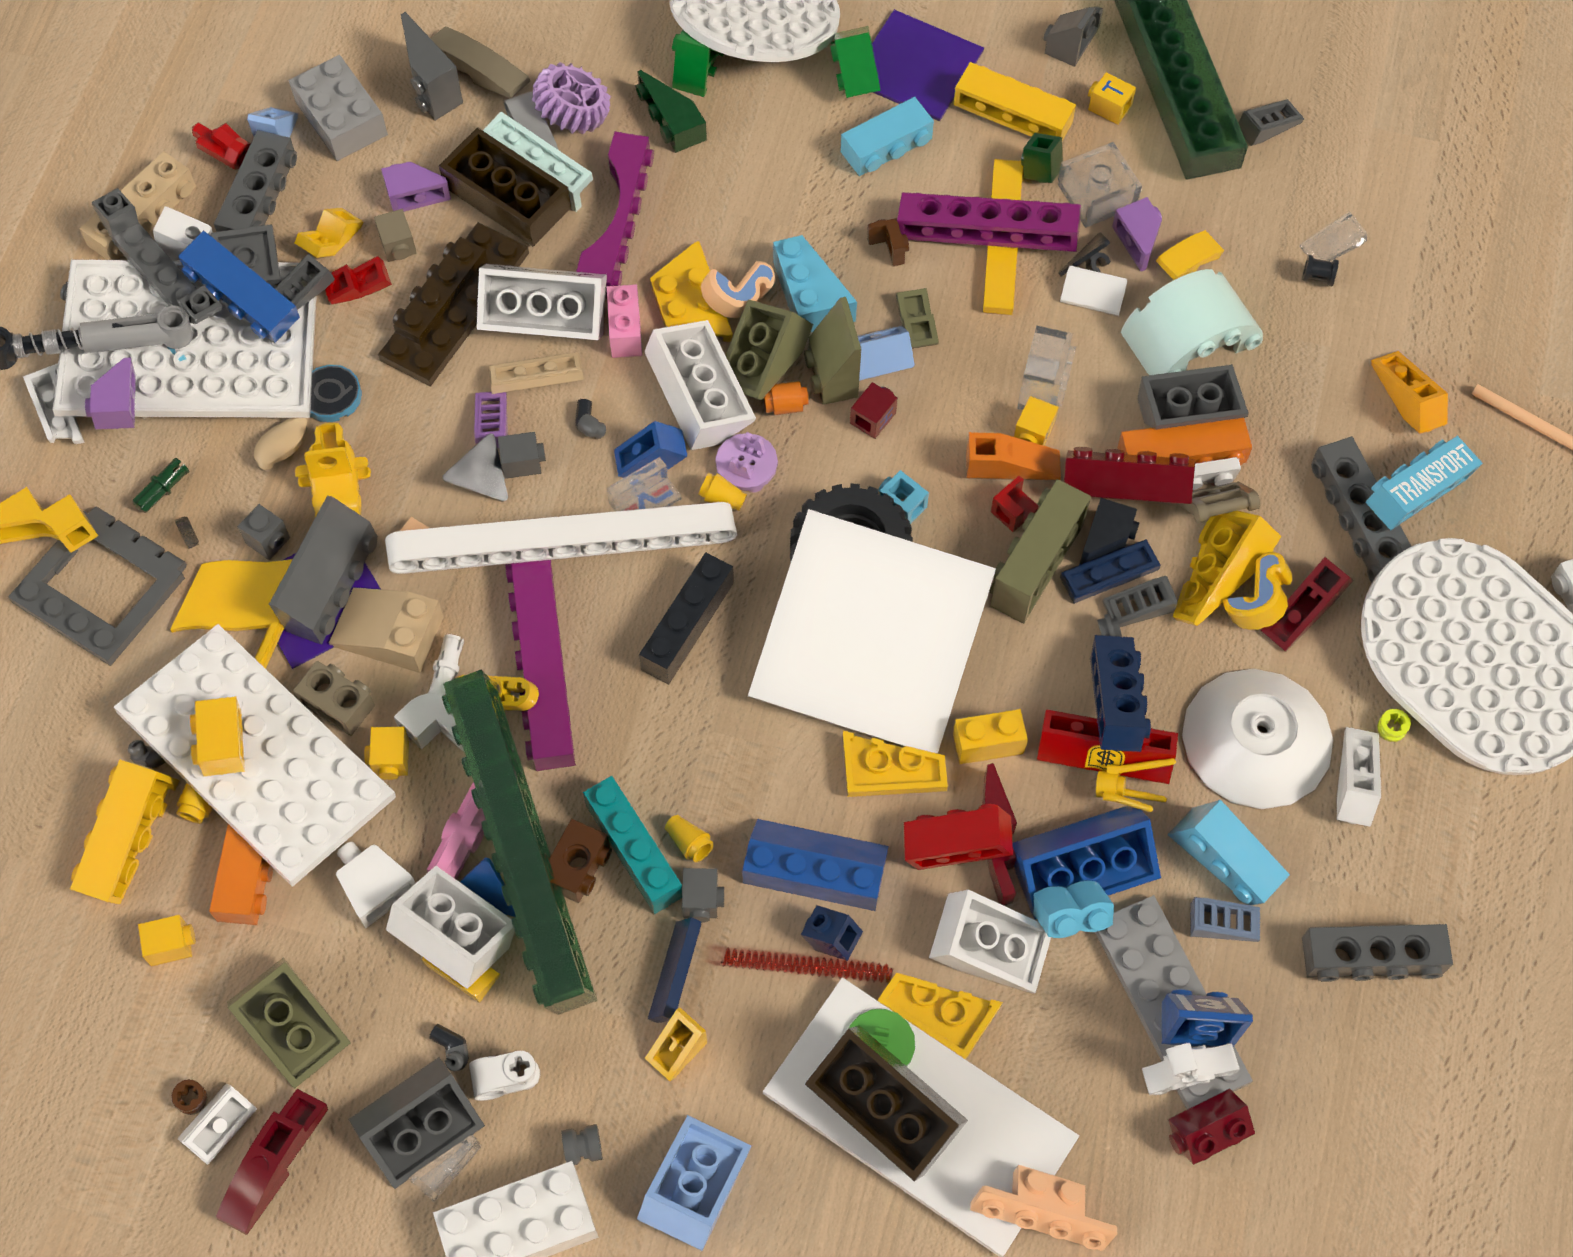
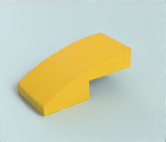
(1189, 255)

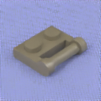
(1222, 500)

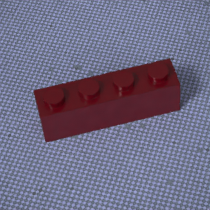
(1131, 476)

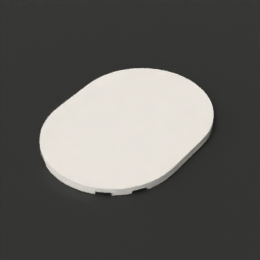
(1474, 654)

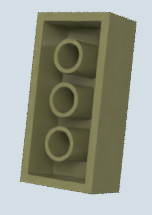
(1039, 550)

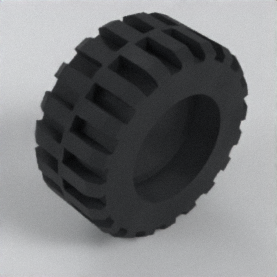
(856, 506)

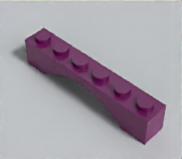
(628, 163)

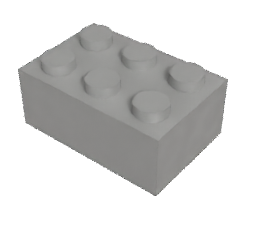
(338, 107)

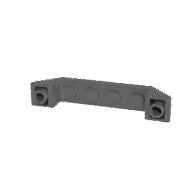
(150, 259)

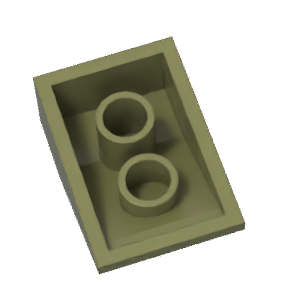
(765, 346)
(835, 355)
(288, 1022)

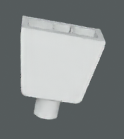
(176, 231)
(371, 881)

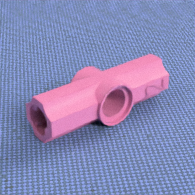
(459, 837)

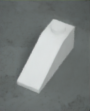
(1359, 777)

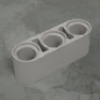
(523, 111)

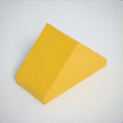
(677, 1045)

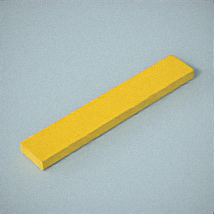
(1002, 261)

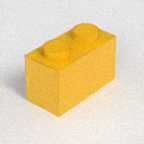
(218, 736)
(990, 736)

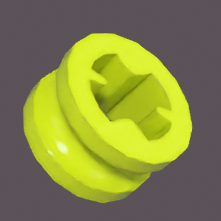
(1400, 717)

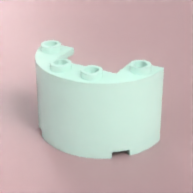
(1188, 322)

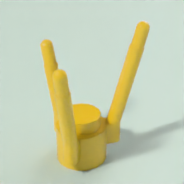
(1112, 786)

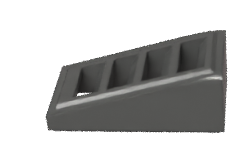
(1273, 122)
(301, 272)
(1137, 593)

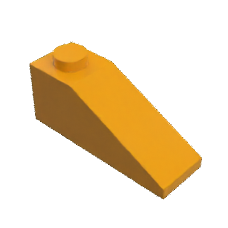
(1415, 394)

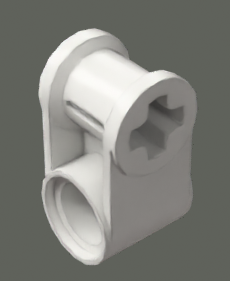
(498, 1075)

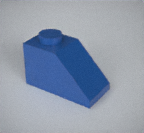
(649, 444)

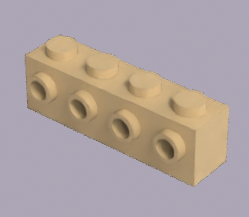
(157, 186)

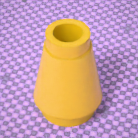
(718, 489)
(690, 839)

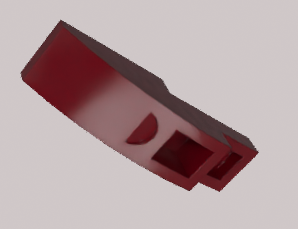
(267, 1161)

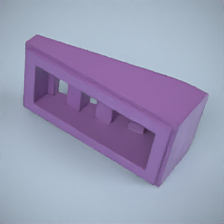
(480, 416)

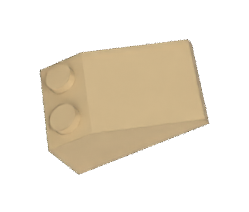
(389, 626)

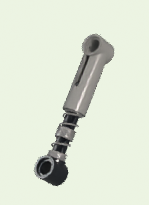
(167, 327)

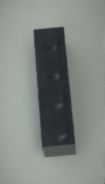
(686, 618)

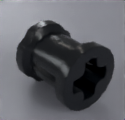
(1320, 270)

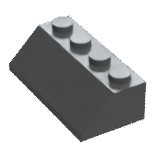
(323, 571)

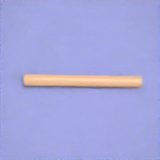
(1523, 416)

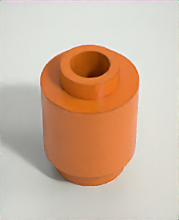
(786, 398)

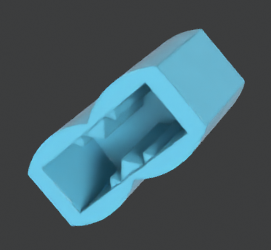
(1073, 909)

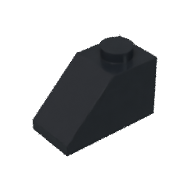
(1109, 530)

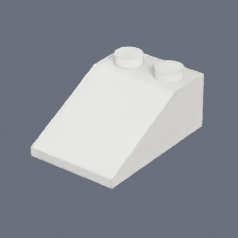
(990, 941)

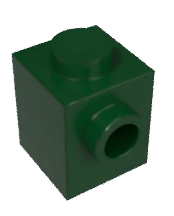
(1042, 157)

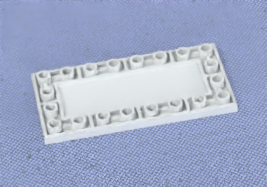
(996, 1139)

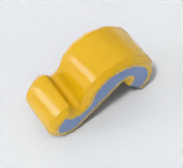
(1269, 598)

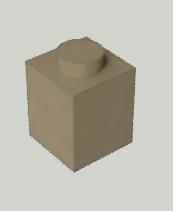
(395, 235)

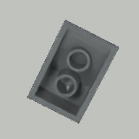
(432, 72)

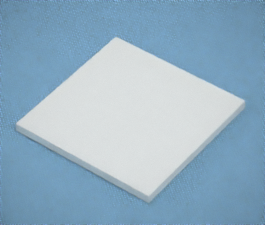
(872, 632)

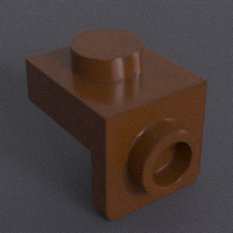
(889, 232)

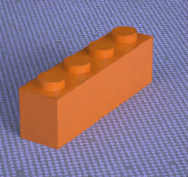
(1200, 441)
(240, 882)

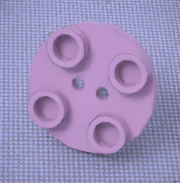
(751, 449)

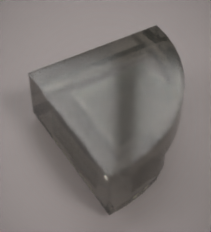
(187, 532)

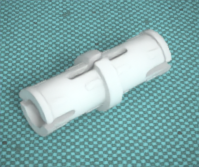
(447, 664)

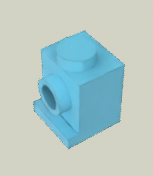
(905, 488)

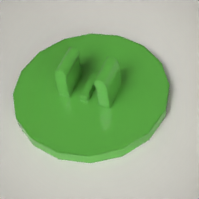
(890, 1031)

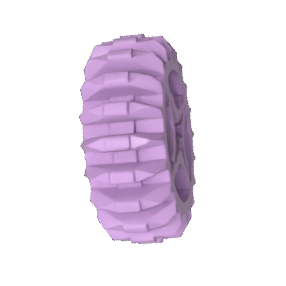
(571, 98)

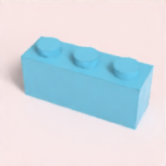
(887, 136)

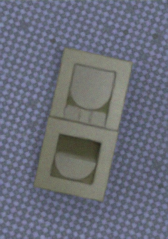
(917, 317)

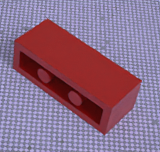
(958, 837)

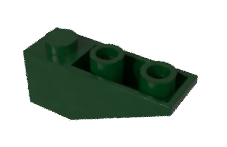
(675, 113)

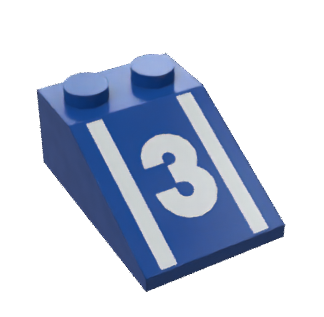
(1203, 1019)

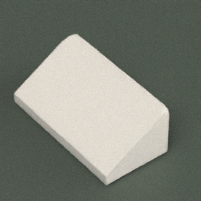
(1093, 290)
(217, 1123)

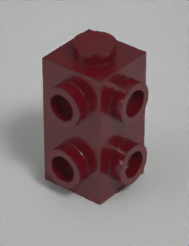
(1210, 1126)

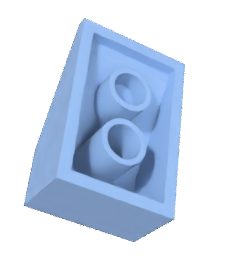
(693, 1182)

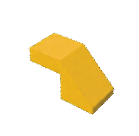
(332, 233)

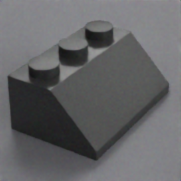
(1191, 397)
(416, 1122)

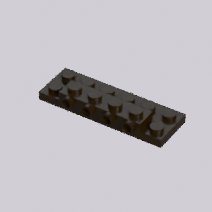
(446, 306)

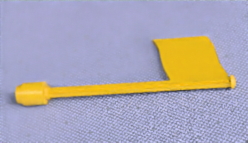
(238, 600)

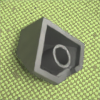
(1072, 34)

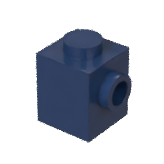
(831, 932)

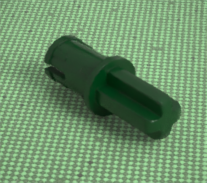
(160, 485)

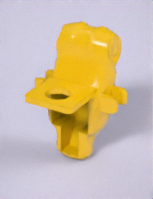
(332, 469)

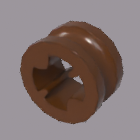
(182, 1089)

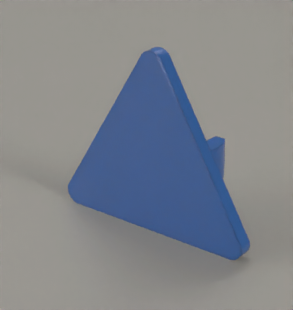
(487, 884)

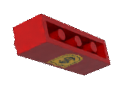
(1076, 743)

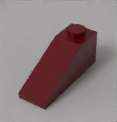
(1309, 603)

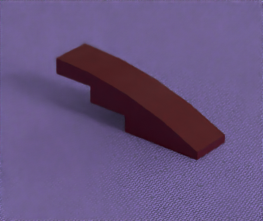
(995, 794)

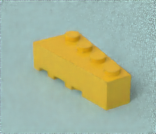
(121, 831)

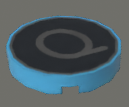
(334, 393)

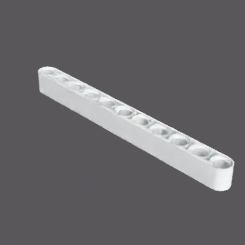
(559, 537)

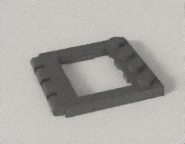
(77, 622)

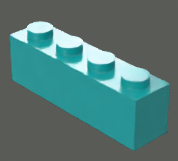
(633, 844)

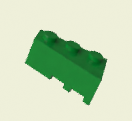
(692, 64)

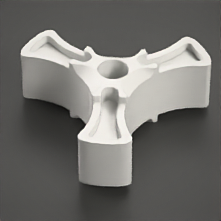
(1189, 1066)

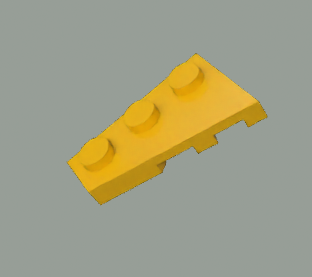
(944, 1014)

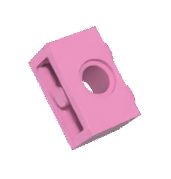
(624, 321)

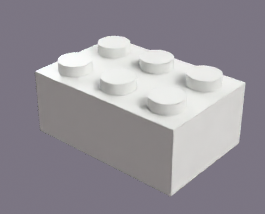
(450, 926)

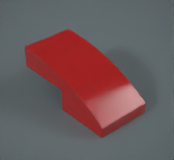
(358, 282)

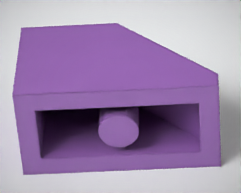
(414, 186)
(1138, 229)
(113, 398)

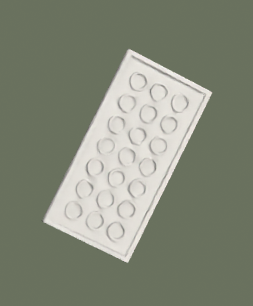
(299, 781)

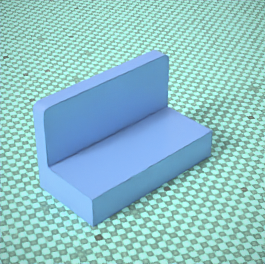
(885, 352)

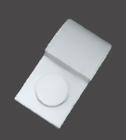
(426, 718)

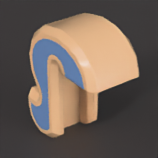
(731, 300)

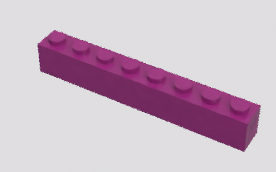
(541, 664)

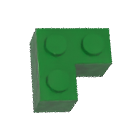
(857, 62)

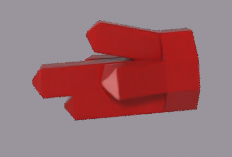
(221, 144)

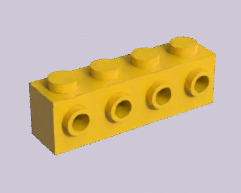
(1012, 103)

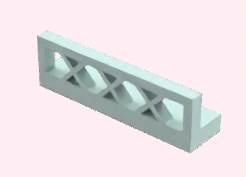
(542, 155)

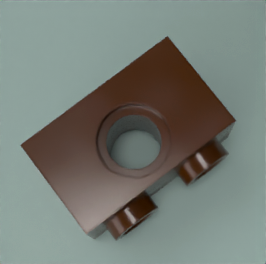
(578, 842)

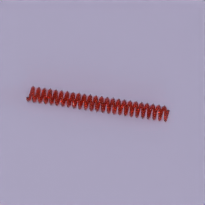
(827, 968)

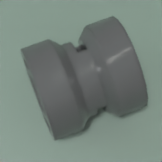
(583, 1144)

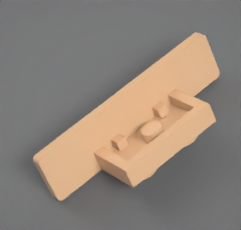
(1046, 1206)

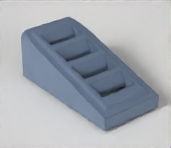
(1211, 930)

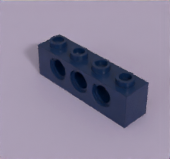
(1119, 694)

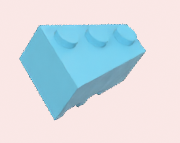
(807, 280)
(1229, 852)

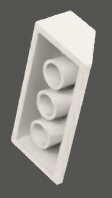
(698, 383)

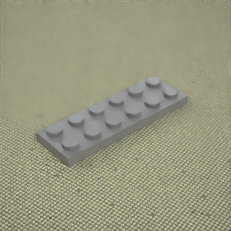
(1149, 967)

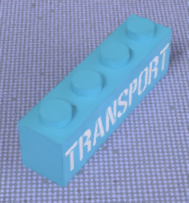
(1422, 482)

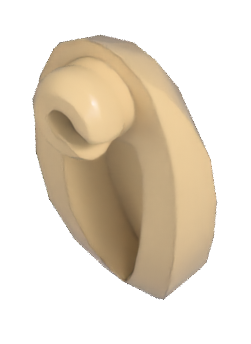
(280, 442)

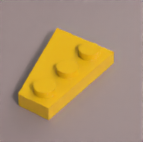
(888, 769)

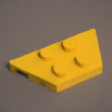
(680, 294)

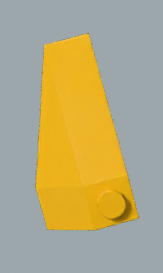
(1224, 562)

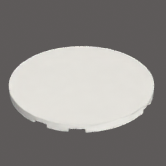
(760, 27)

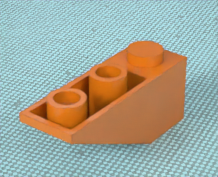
(1008, 457)

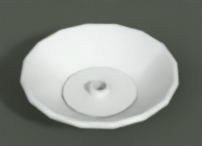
(1253, 765)

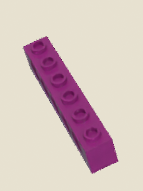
(989, 221)

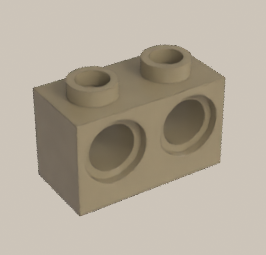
(330, 701)

